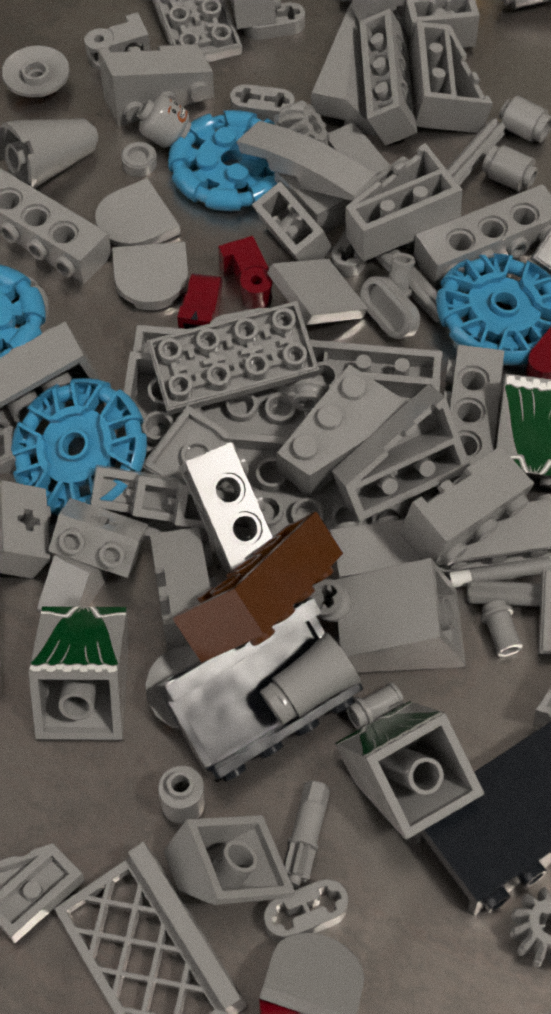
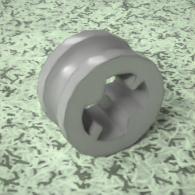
(308, 393)
(341, 599)

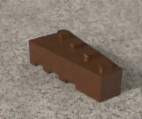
(261, 590)

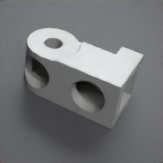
(117, 38)

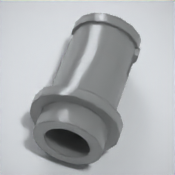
(401, 271)
(501, 627)
(374, 705)

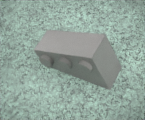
(136, 75)
(443, 84)
(403, 205)
(335, 428)
(403, 457)
(466, 507)
(181, 576)

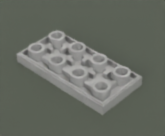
(200, 23)
(233, 357)

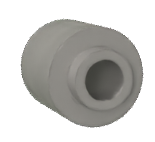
(525, 119)
(510, 167)
(181, 794)

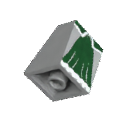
(525, 425)
(79, 673)
(411, 767)

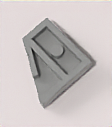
(34, 887)

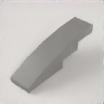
(311, 161)
(155, 497)

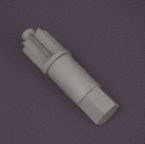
(306, 831)

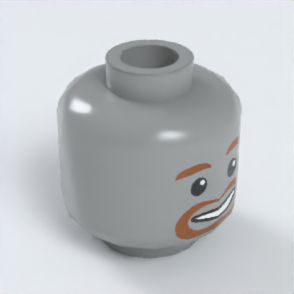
(163, 120)

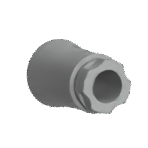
(310, 680)

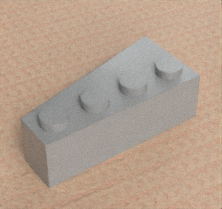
(38, 365)

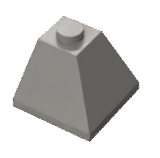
(227, 861)

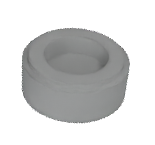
(139, 159)

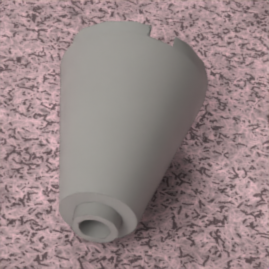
(45, 147)

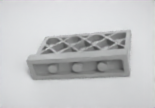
(175, 920)

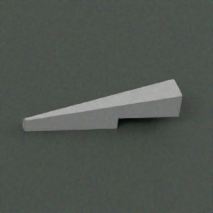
(340, 84)

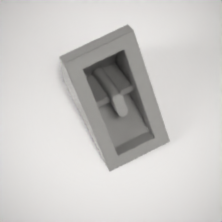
(71, 583)

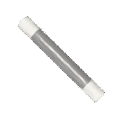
(500, 572)

